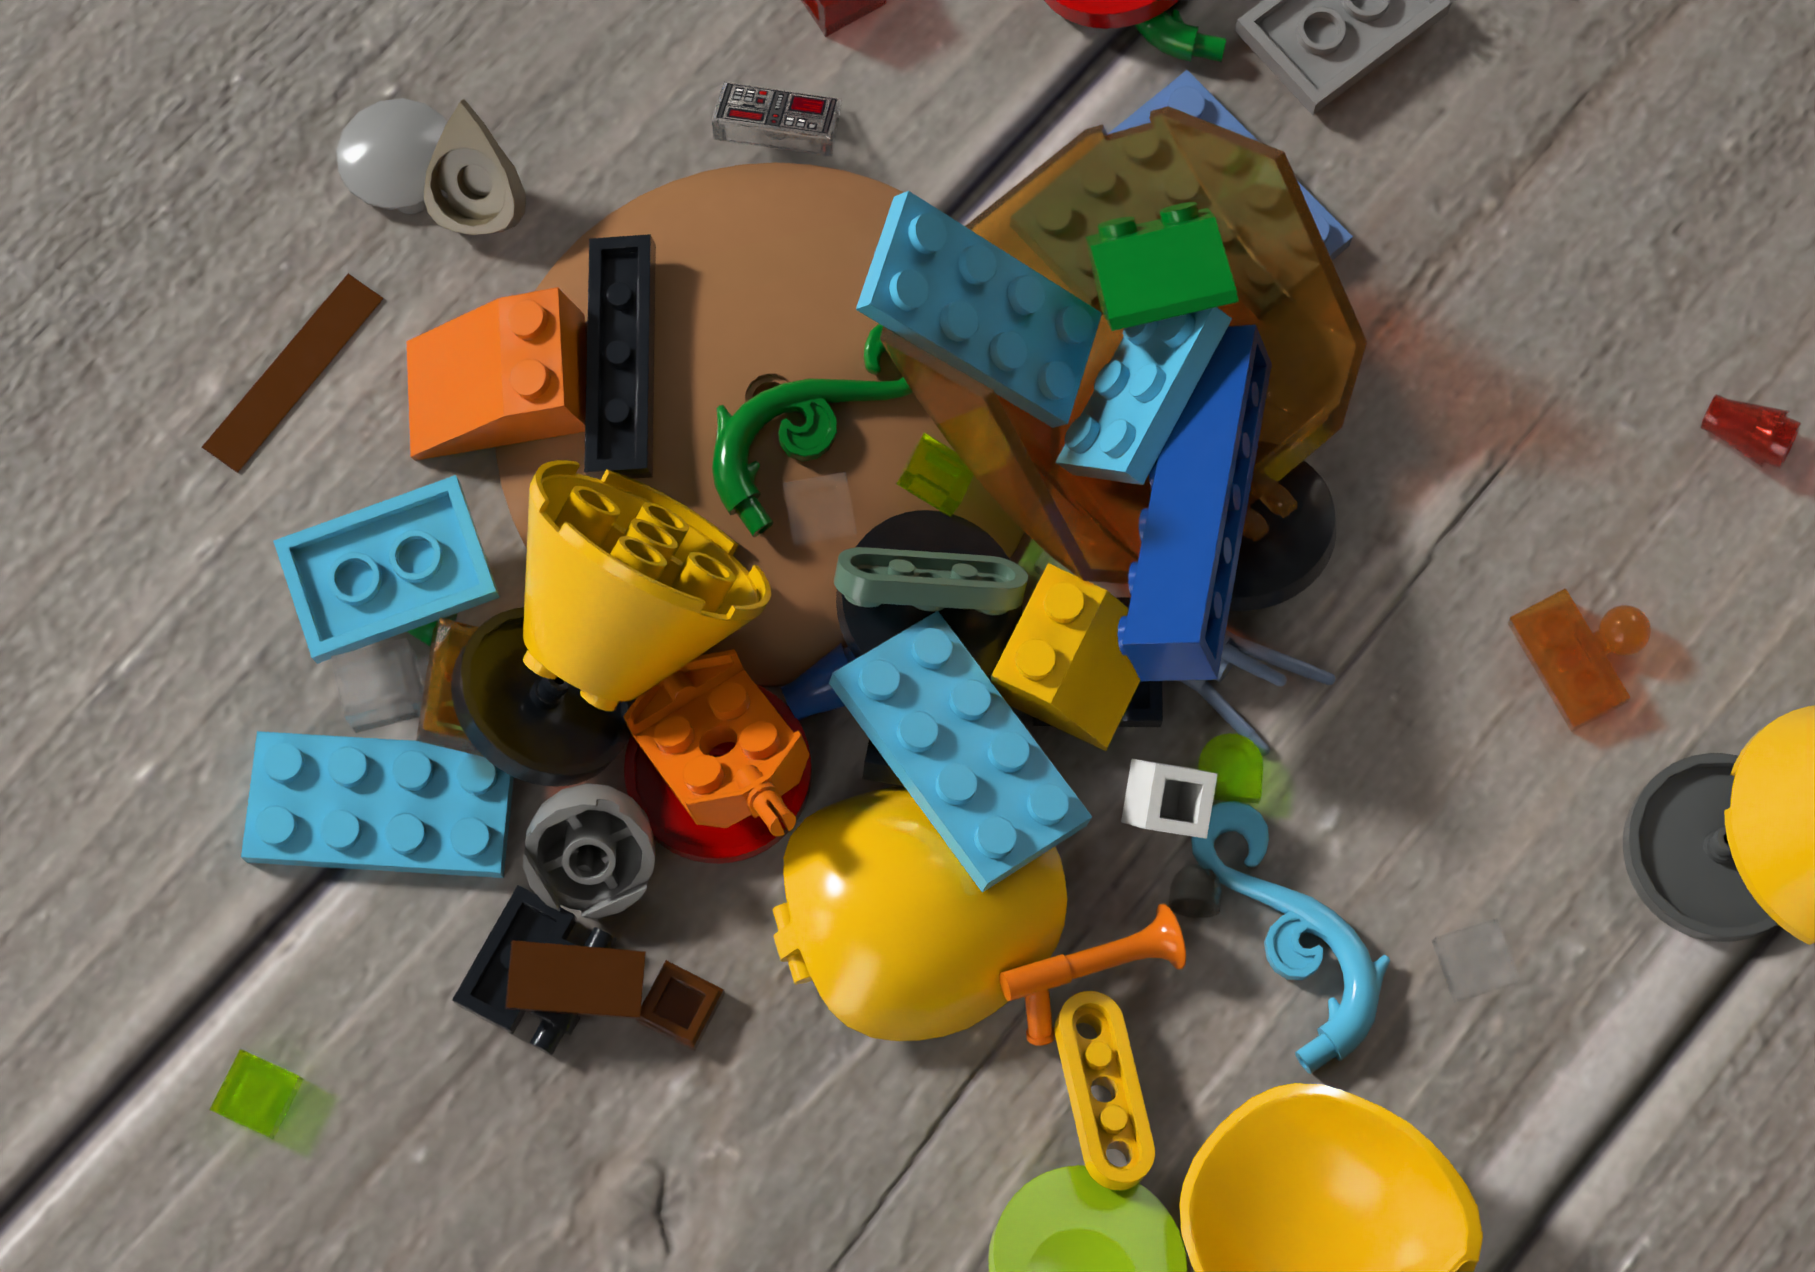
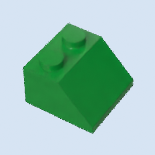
(1160, 266)

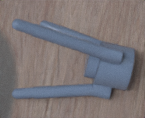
(1236, 653)

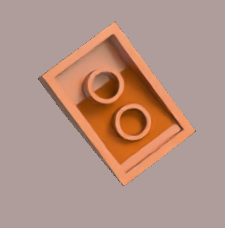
(498, 376)

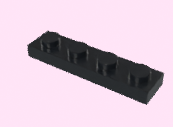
(620, 356)

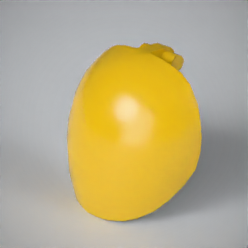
(900, 926)
(1325, 1187)

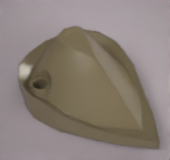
(477, 177)

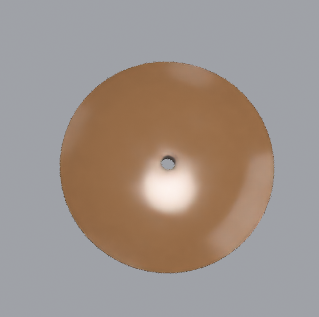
(750, 295)

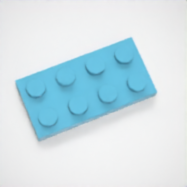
(979, 309)
(960, 750)
(375, 806)

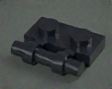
(486, 982)

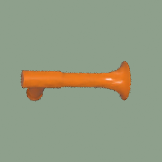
(1157, 940)

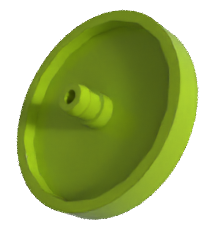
(1079, 1226)

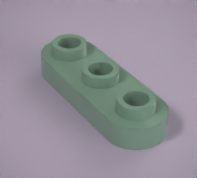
(930, 580)

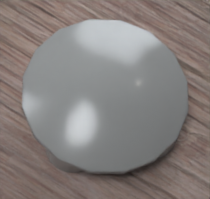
(388, 153)

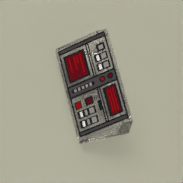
(776, 119)

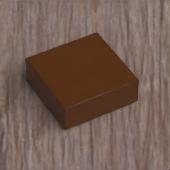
(680, 1005)

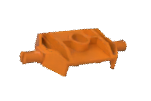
(711, 705)

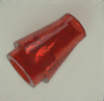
(1752, 429)

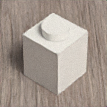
(1169, 798)

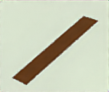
(292, 373)

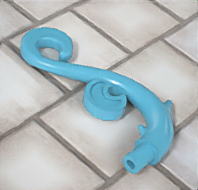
(1362, 978)

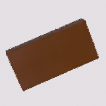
(575, 980)

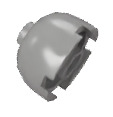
(589, 850)

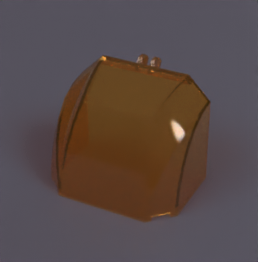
(1281, 287)

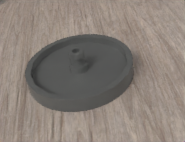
(1682, 854)

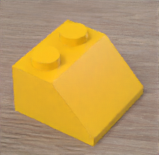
(1068, 659)

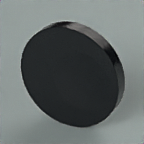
(929, 531)
(1292, 550)
(526, 721)

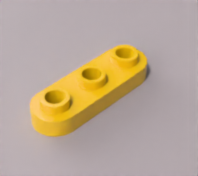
(1108, 1063)

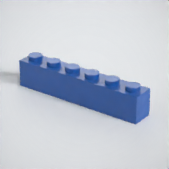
(1197, 518)

